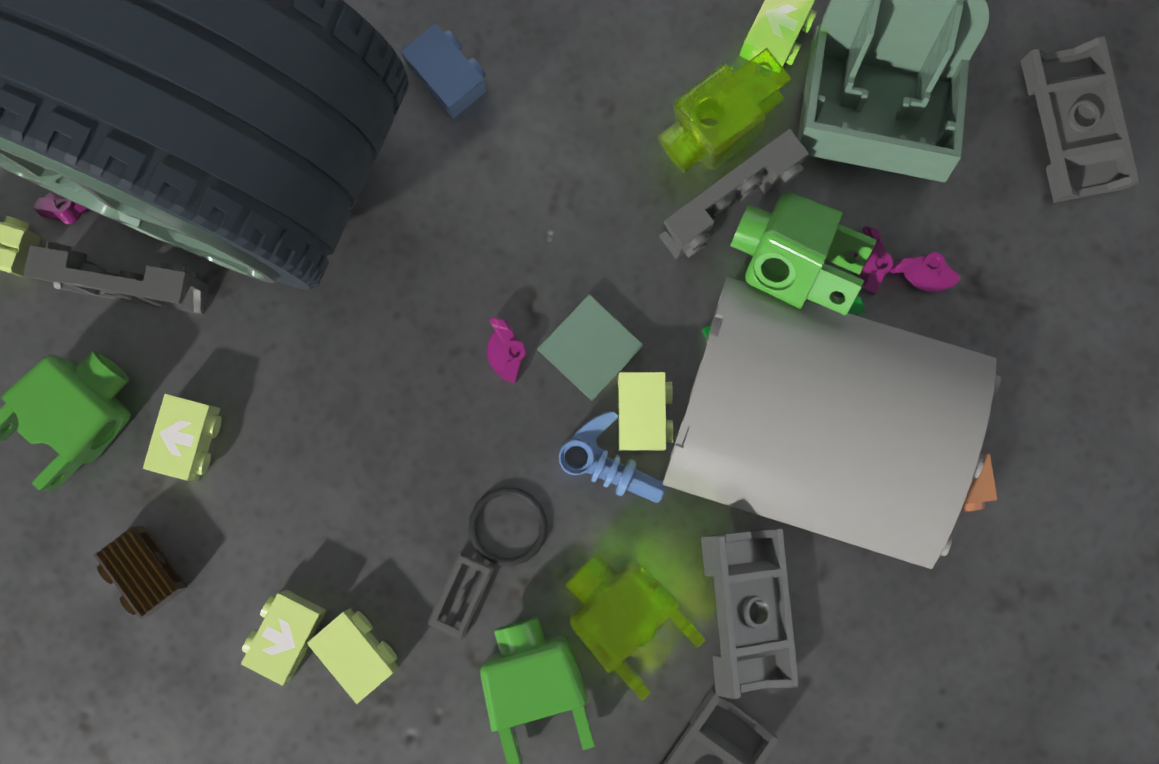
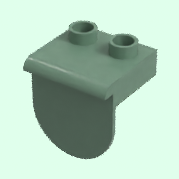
(891, 83)

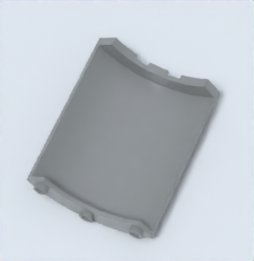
(834, 424)

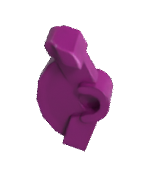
(59, 208)
(877, 265)
(926, 272)
(505, 350)

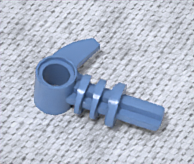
(606, 468)

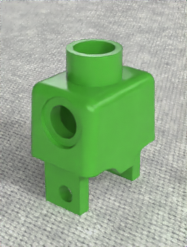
(792, 250)
(67, 409)
(532, 682)

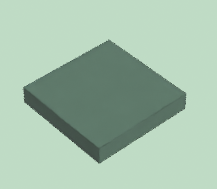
(590, 347)

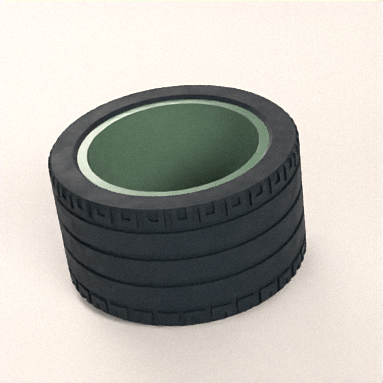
(202, 120)

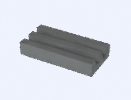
(447, 625)

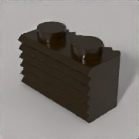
(139, 572)

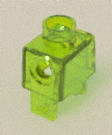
(731, 99)
(622, 612)

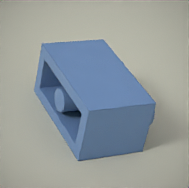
(445, 70)

